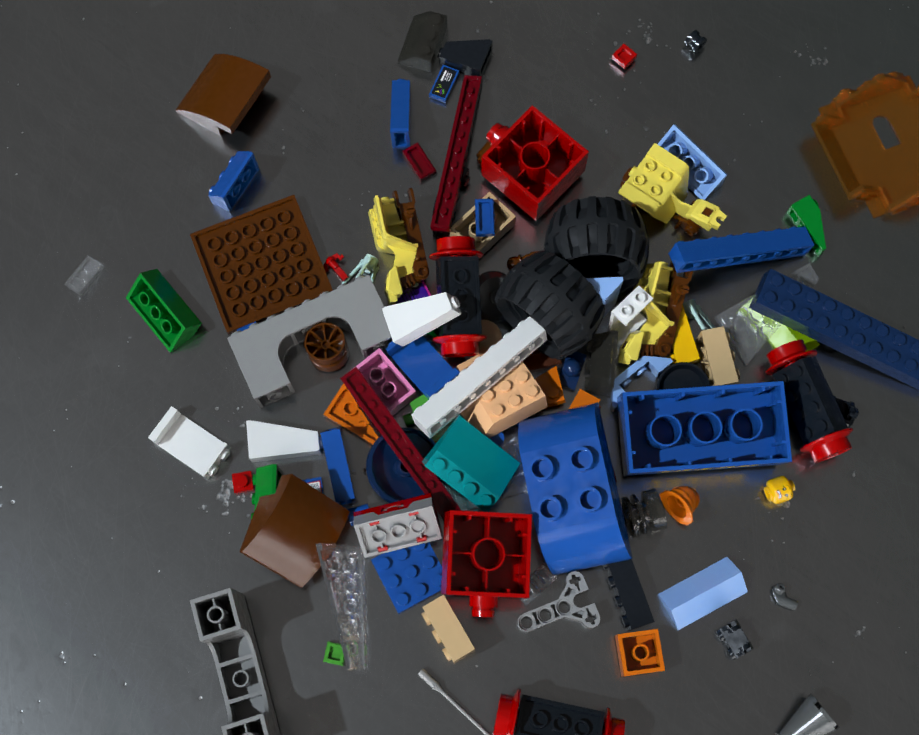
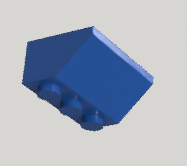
(234, 180)

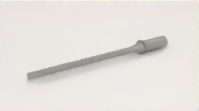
(436, 686)

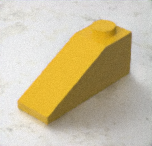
(684, 346)

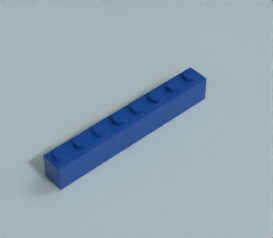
(740, 249)

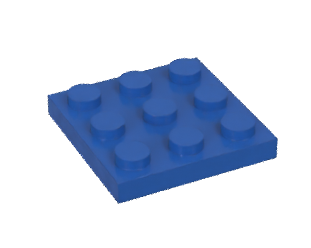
(409, 575)

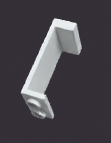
(627, 316)
(190, 443)

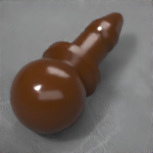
(512, 261)

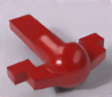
(331, 261)

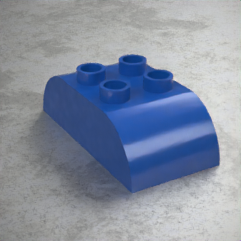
(573, 490)

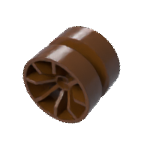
(326, 347)

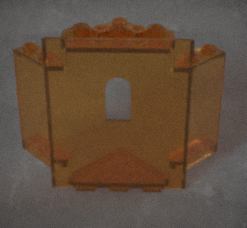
(865, 169)

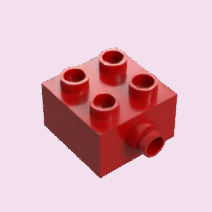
(532, 161)
(486, 557)

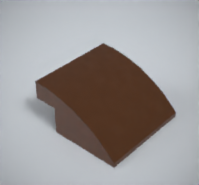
(224, 93)
(290, 526)

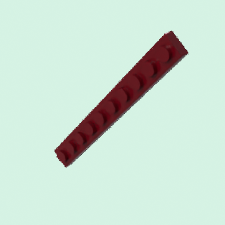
(456, 154)
(398, 441)

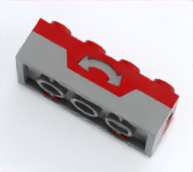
(397, 525)

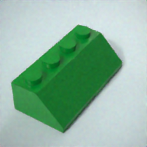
(163, 309)
(266, 482)

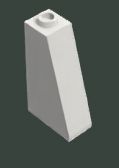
(419, 316)
(280, 442)

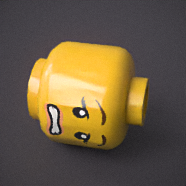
(779, 490)

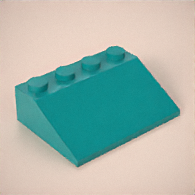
(471, 464)

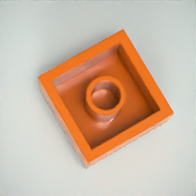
(639, 652)

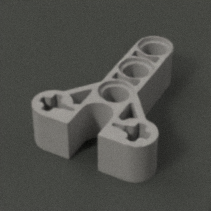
(574, 614)

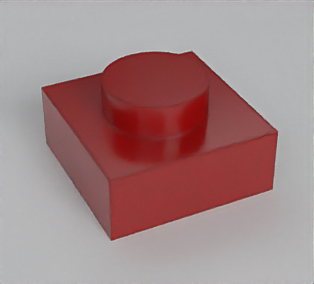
(624, 56)
(243, 482)

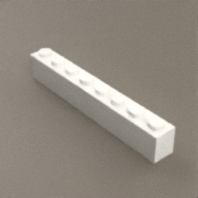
(479, 377)

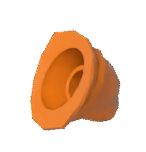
(681, 503)

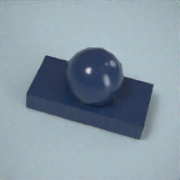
(571, 370)

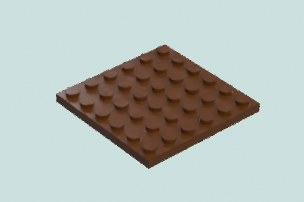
(260, 263)

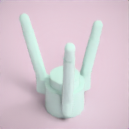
(367, 265)
(693, 310)

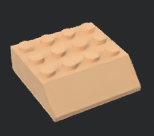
(506, 402)

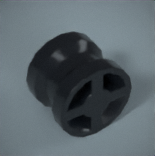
(695, 41)

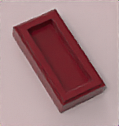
(419, 162)

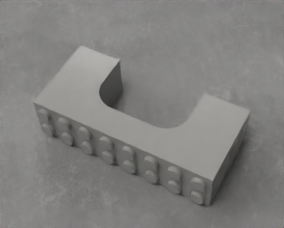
(263, 345)
(227, 629)

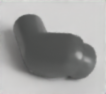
(781, 597)

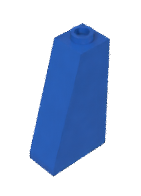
(400, 114)
(338, 465)

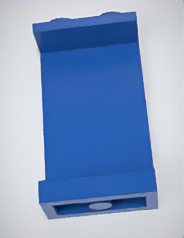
(422, 365)

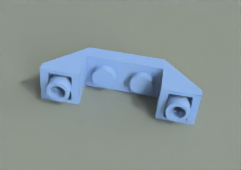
(654, 364)

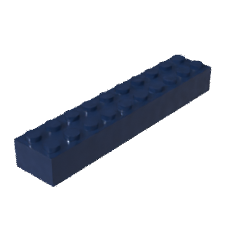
(838, 326)

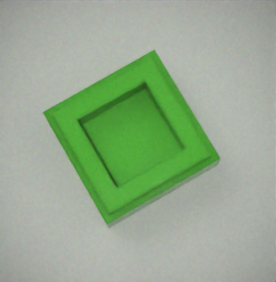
(334, 654)

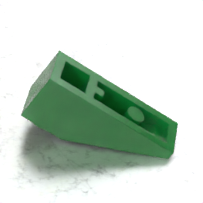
(807, 214)

